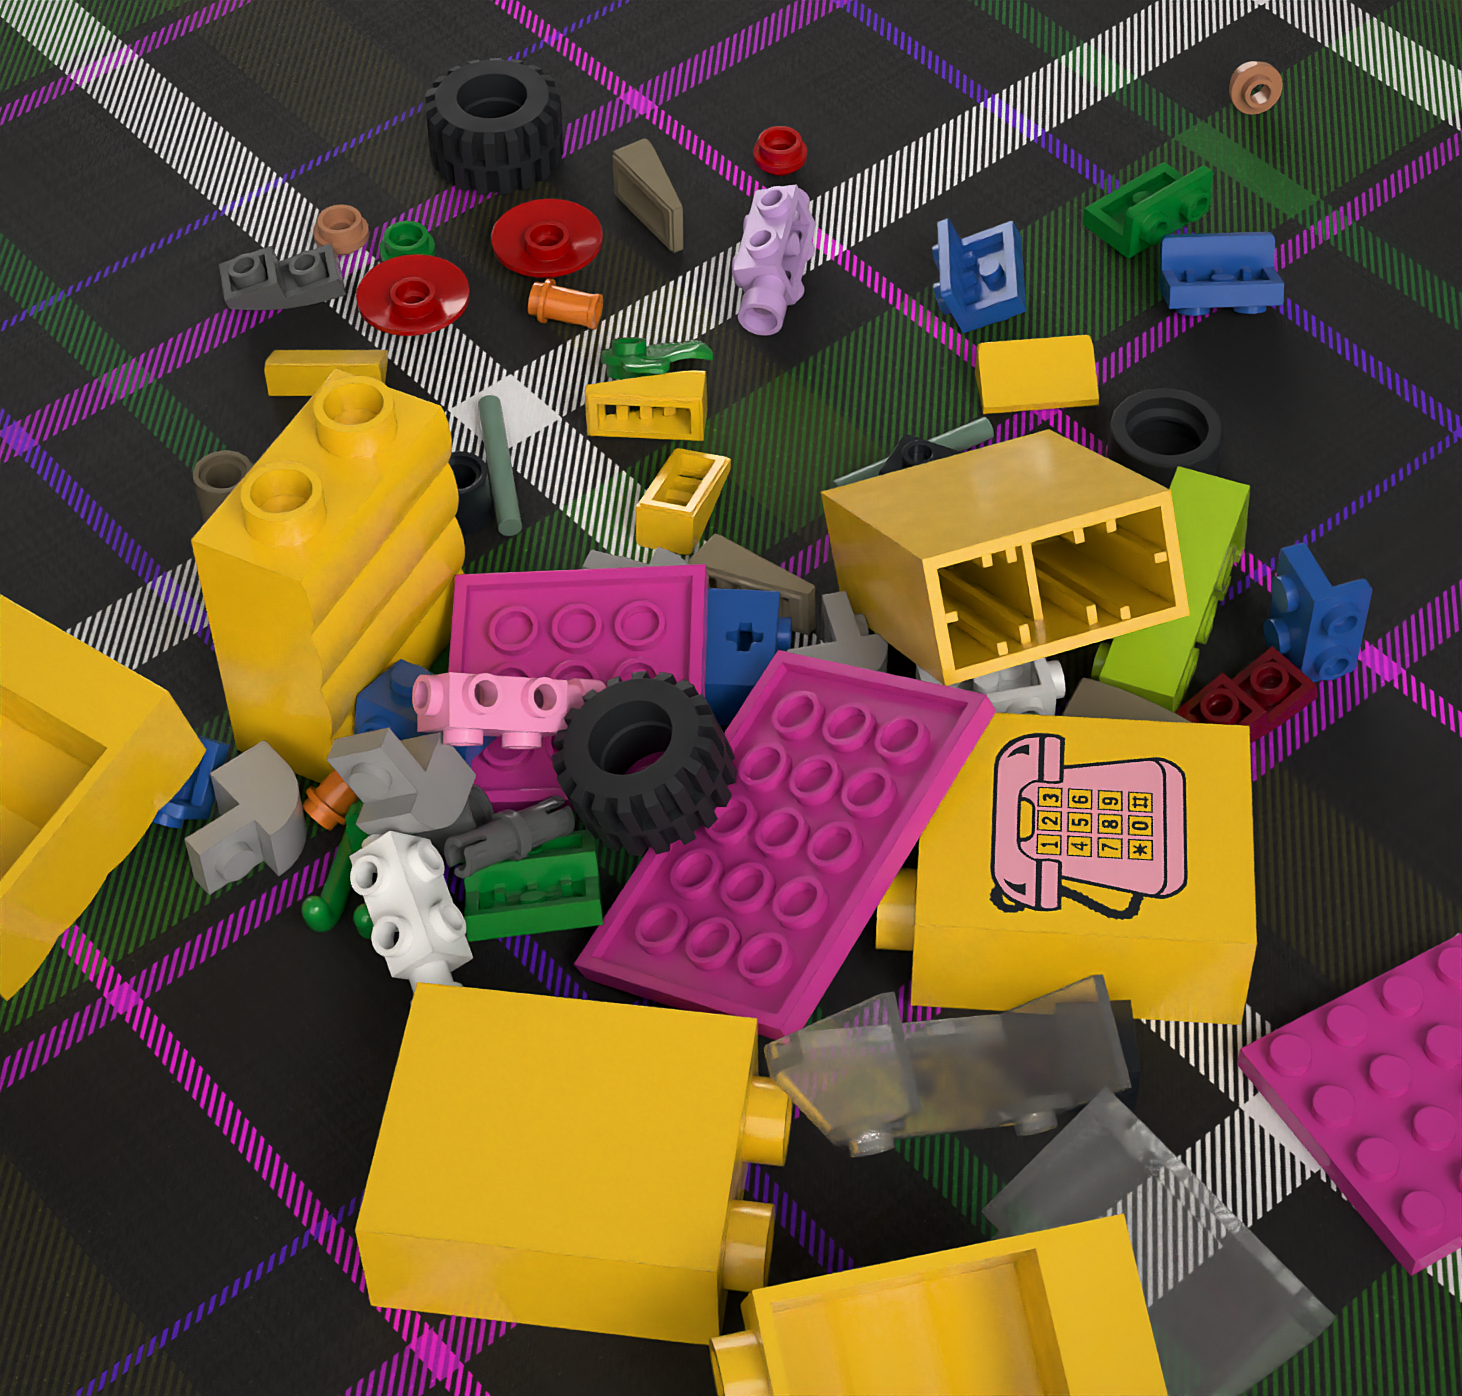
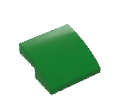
(538, 894)

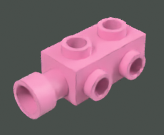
(494, 705)

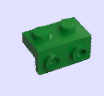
(1150, 208)

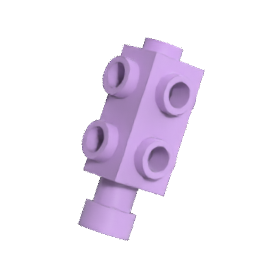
(773, 256)

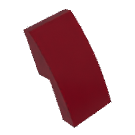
(1258, 697)

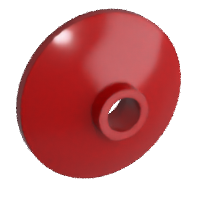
(547, 238)
(412, 295)

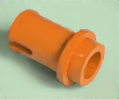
(564, 304)
(330, 801)

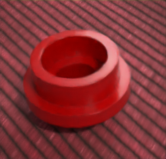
(780, 151)

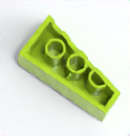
(1211, 537)

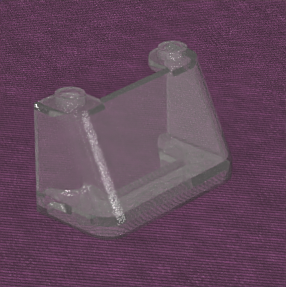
(1211, 1288)

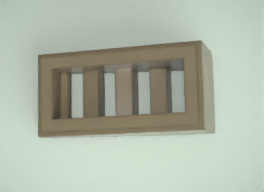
(648, 193)
(738, 568)

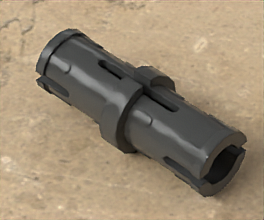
(509, 836)

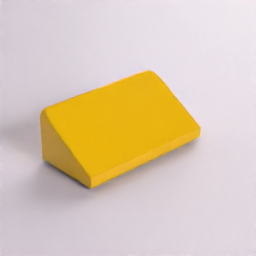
(306, 370)
(1036, 374)

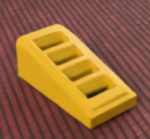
(679, 400)
(679, 507)

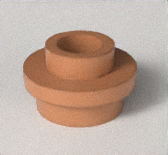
(1246, 78)
(342, 228)

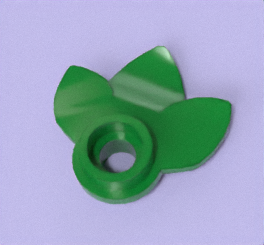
(634, 359)

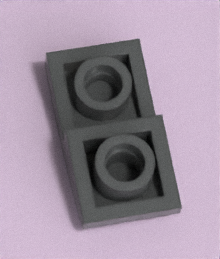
(265, 283)

